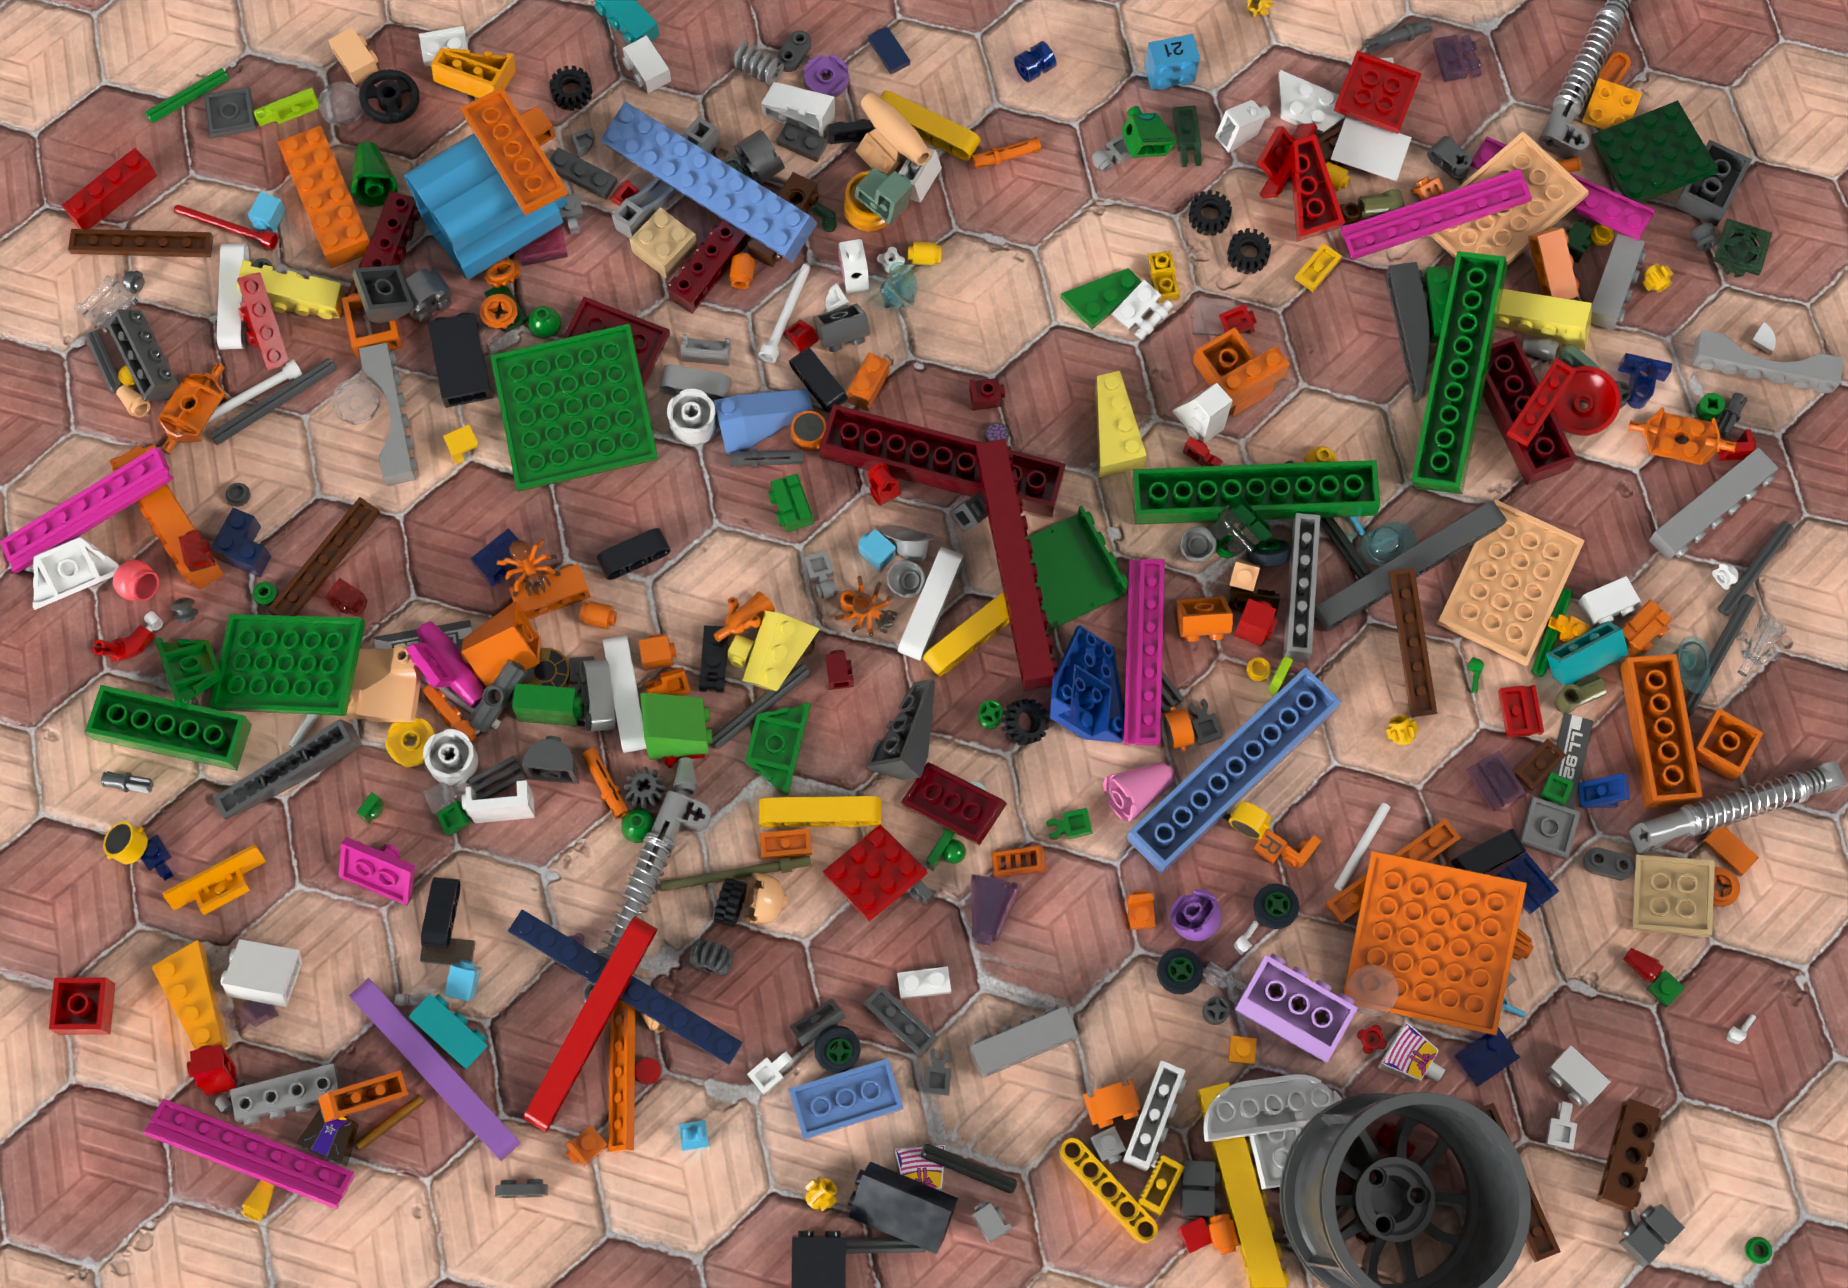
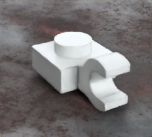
(767, 1074)
(1561, 1131)

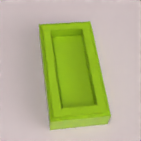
(1280, 675)

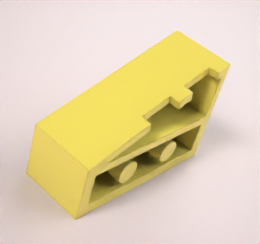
(777, 649)

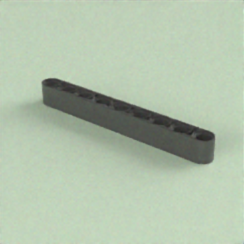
(1420, 557)

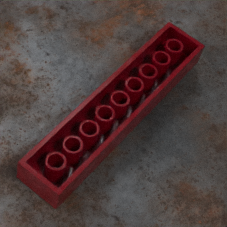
(932, 457)
(1014, 564)

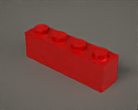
(109, 190)

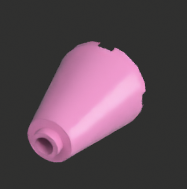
(1137, 789)

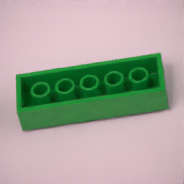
(163, 729)

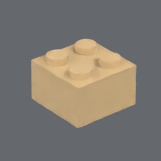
(663, 243)

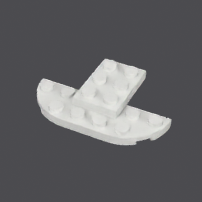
(1270, 1114)

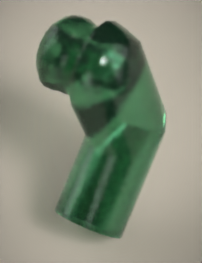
(828, 217)

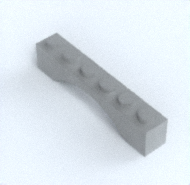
(639, 208)
(1720, 353)
(395, 456)

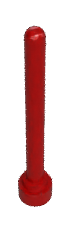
(267, 239)

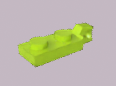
(287, 108)

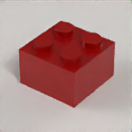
(82, 1006)

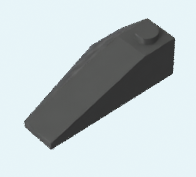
(906, 744)

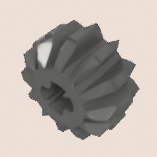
(646, 796)
(711, 957)

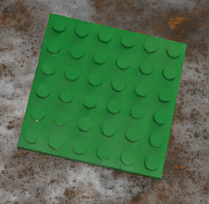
(574, 407)

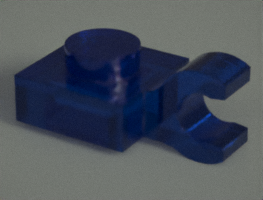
(156, 857)

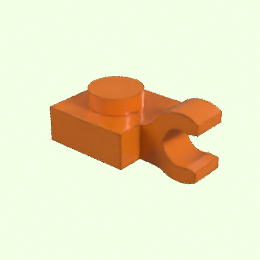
(671, 683)

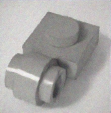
(1116, 150)
(820, 568)

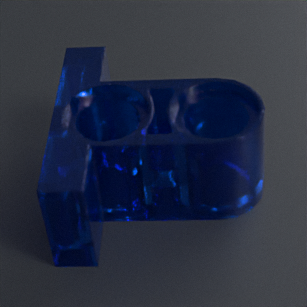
(1640, 383)

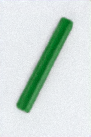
(187, 95)
(1550, 636)

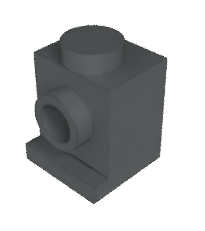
(970, 512)

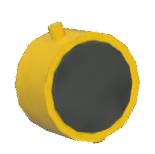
(1250, 820)
(125, 843)

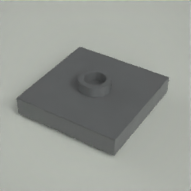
(230, 112)

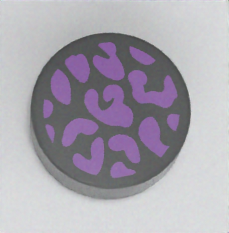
(996, 432)

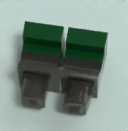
(1243, 524)

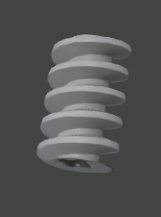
(756, 65)

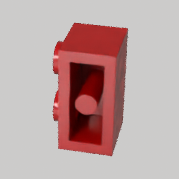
(1256, 622)
(212, 1069)

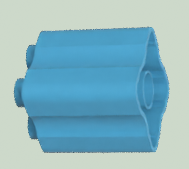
(473, 208)

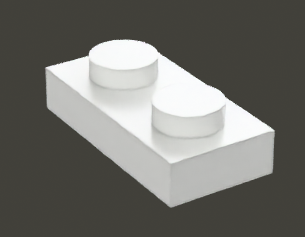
(924, 983)

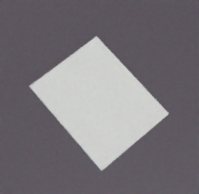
(1371, 148)

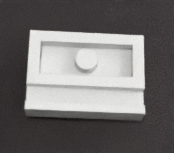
(447, 38)

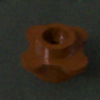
(1352, 209)

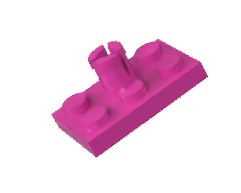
(377, 870)

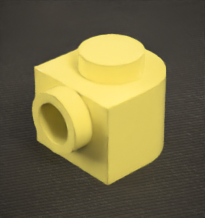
(740, 651)

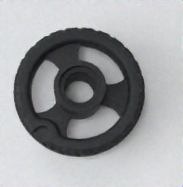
(387, 88)

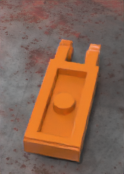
(449, 715)

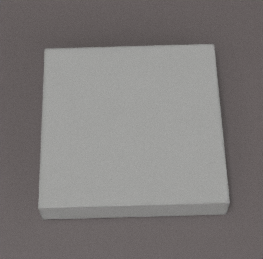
(1549, 828)

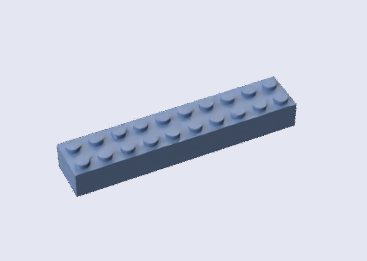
(709, 181)
(1233, 770)

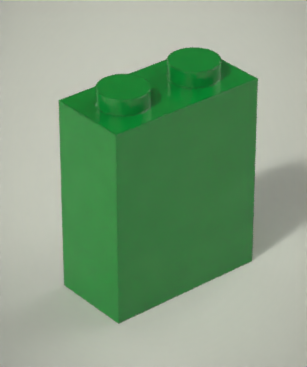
(547, 705)

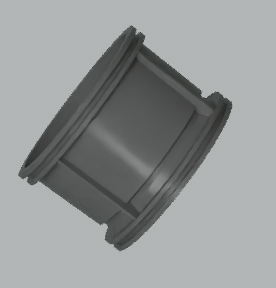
(1494, 1201)

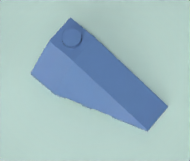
(753, 417)

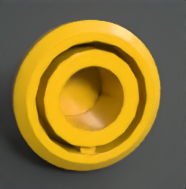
(1320, 454)

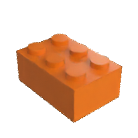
(1224, 356)

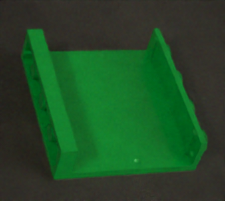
(1075, 569)

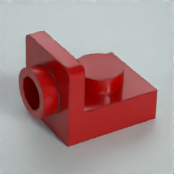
(1238, 318)
(1744, 447)

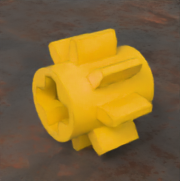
(1259, 8)
(1657, 278)
(1402, 729)
(821, 1193)

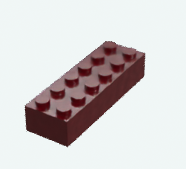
(1506, 391)

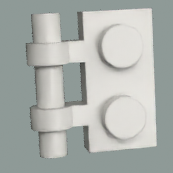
(1137, 305)

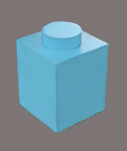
(266, 212)
(876, 549)
(463, 980)

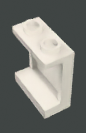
(500, 808)

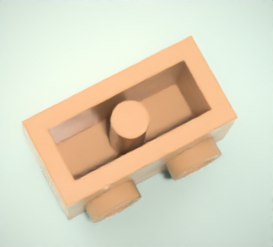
(353, 55)

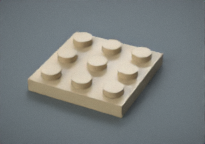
(1673, 895)

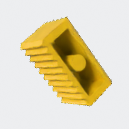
(1160, 1185)

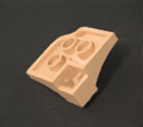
(385, 686)

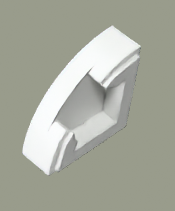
(835, 299)
(1764, 339)

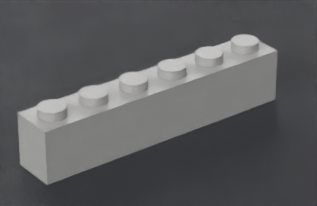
(1713, 504)
(1301, 587)

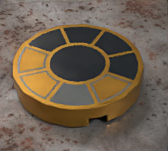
(551, 670)

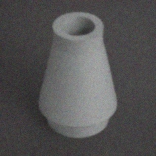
(1540, 348)
(685, 779)

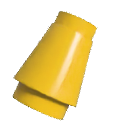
(258, 1202)

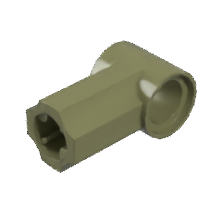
(1378, 204)
(1581, 694)

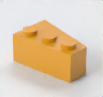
(472, 72)

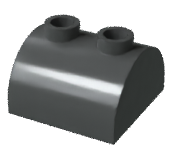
(382, 292)
(841, 327)
(550, 762)

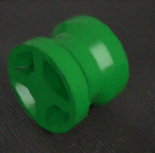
(1708, 412)
(991, 709)

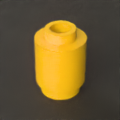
(1339, 176)
(924, 253)

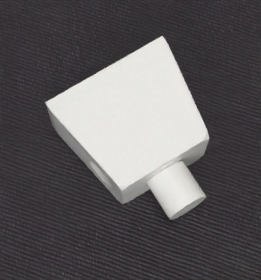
(1241, 124)

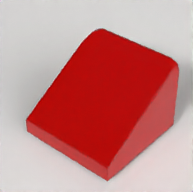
(624, 191)
(801, 335)
(1195, 1234)

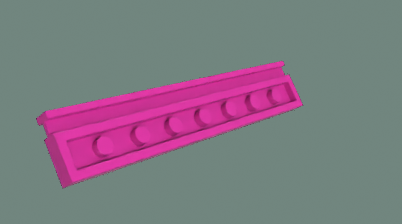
(1600, 205)
(1436, 214)
(87, 508)
(1144, 652)
(249, 1153)

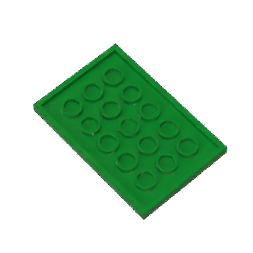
(288, 664)

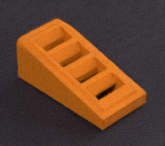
(1019, 870)

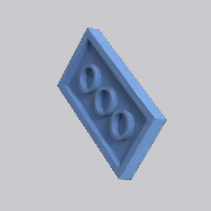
(846, 1099)

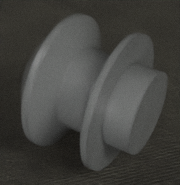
(185, 612)

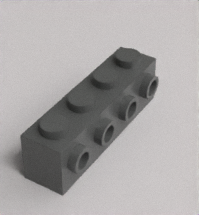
(142, 354)

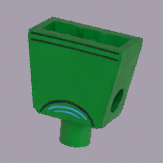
(1146, 134)

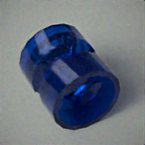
(1034, 62)

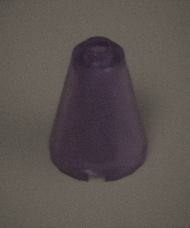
(990, 906)

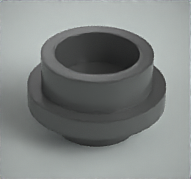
(134, 281)
(238, 494)

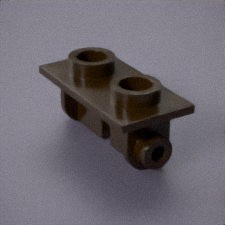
(1240, 596)

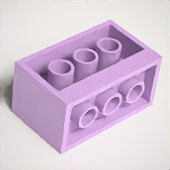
(1296, 1026)

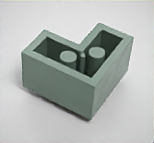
(884, 194)

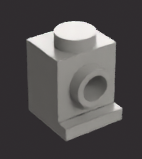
(990, 1221)

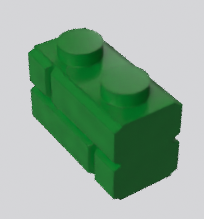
(791, 503)

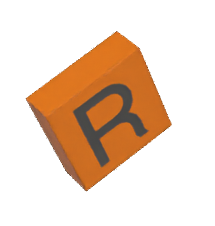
(1270, 846)

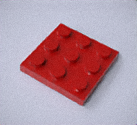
(1377, 92)
(874, 872)

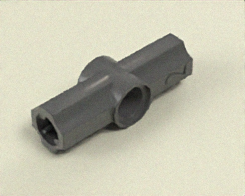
(489, 707)

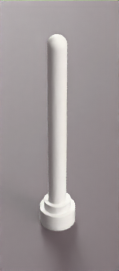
(769, 351)
(289, 372)

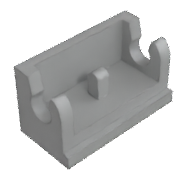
(706, 351)

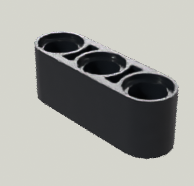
(818, 379)
(633, 553)
(1491, 853)
(440, 912)

